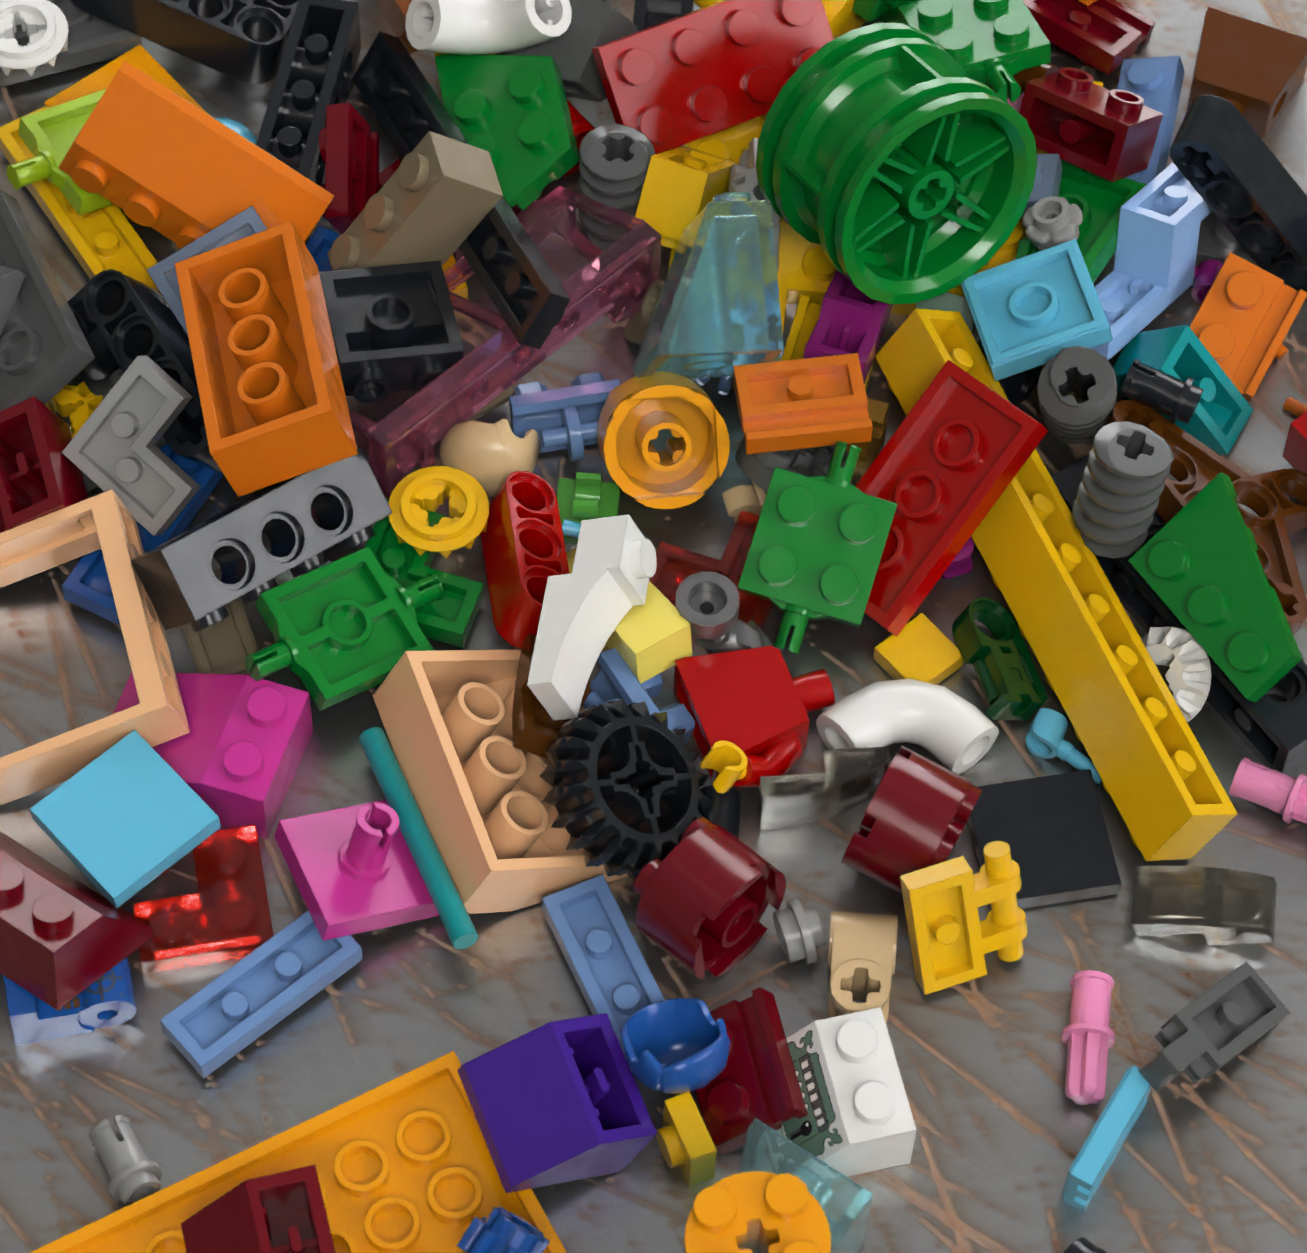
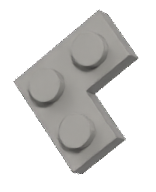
(120, 449)

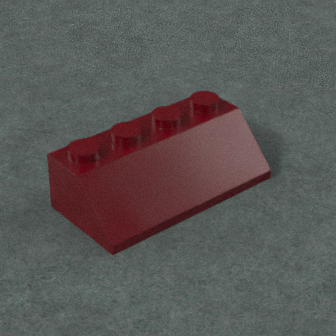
(56, 929)

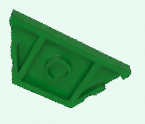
(516, 113)

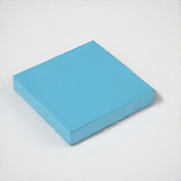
(1035, 309)
(125, 818)

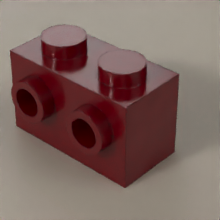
(1089, 124)

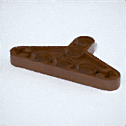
(1277, 516)

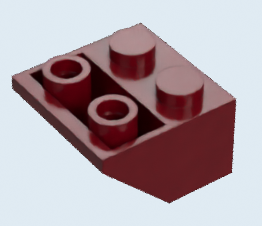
(32, 466)
(264, 1216)

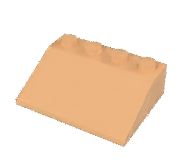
(475, 790)

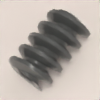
(614, 174)
(1092, 377)
(1121, 488)

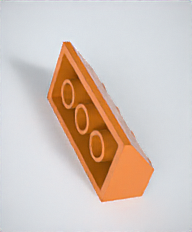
(181, 166)

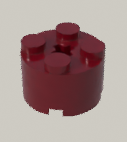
(911, 819)
(707, 899)

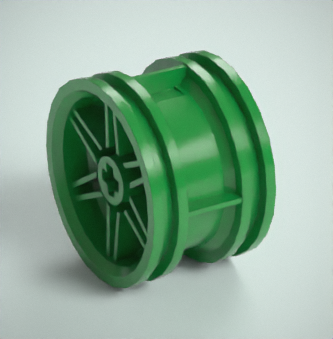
(896, 163)

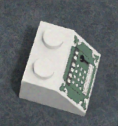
(851, 1095)

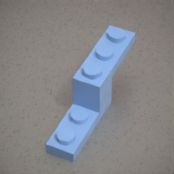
(1152, 256)

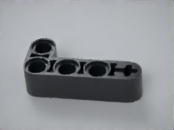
(227, 35)
(1244, 186)
(133, 320)

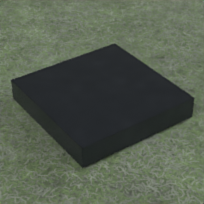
(1052, 835)

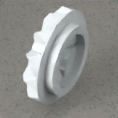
(43, 25)
(1189, 666)

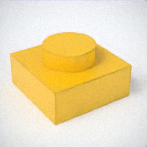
(686, 1140)

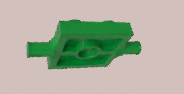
(984, 36)
(817, 547)
(342, 626)

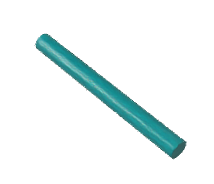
(418, 838)

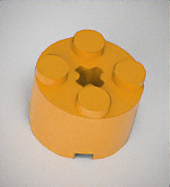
(691, 460)
(757, 1215)

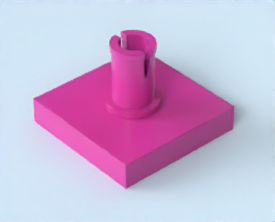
(354, 869)

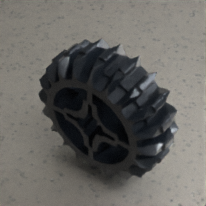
(623, 786)

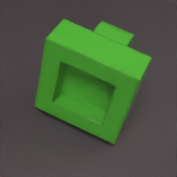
(586, 499)

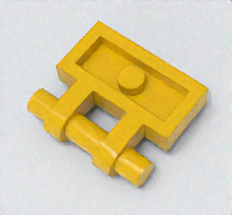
(945, 922)

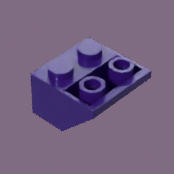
(558, 1104)

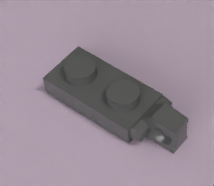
(1215, 1028)

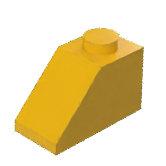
(679, 188)

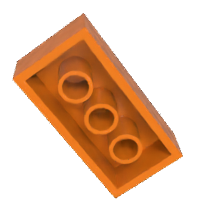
(265, 359)

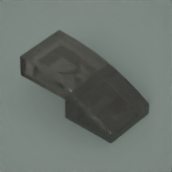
(845, 781)
(1212, 901)

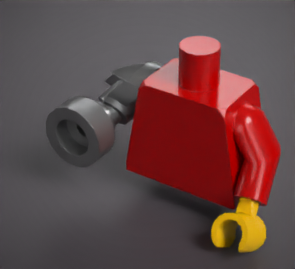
(741, 693)

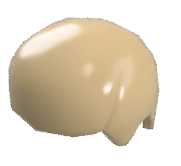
(489, 452)

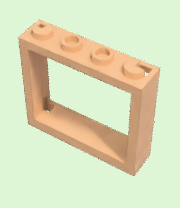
(56, 539)

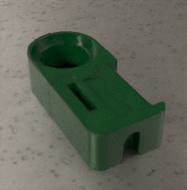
(1000, 664)

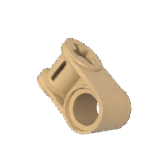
(861, 961)

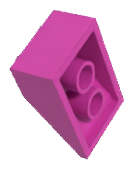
(239, 744)

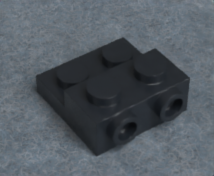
(391, 327)

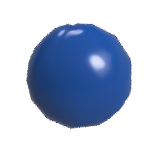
(675, 1045)

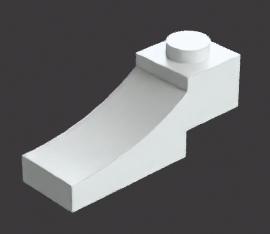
(586, 607)

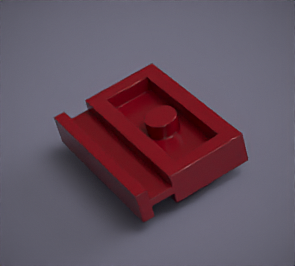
(1094, 33)
(350, 163)
(757, 1075)

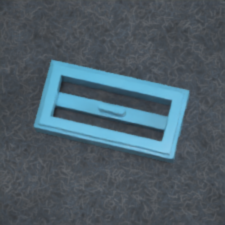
(1106, 1139)

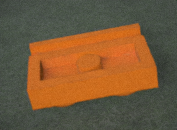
(1246, 321)
(802, 403)

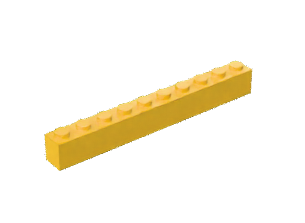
(1076, 625)

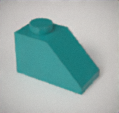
(1181, 354)

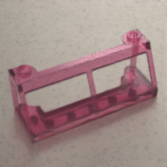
(607, 285)

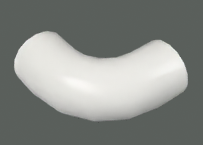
(484, 25)
(912, 714)

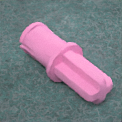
(1271, 790)
(1088, 1037)

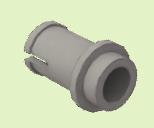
(125, 1161)

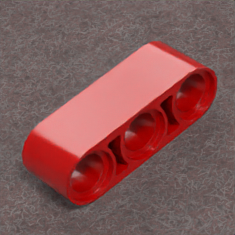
(520, 553)

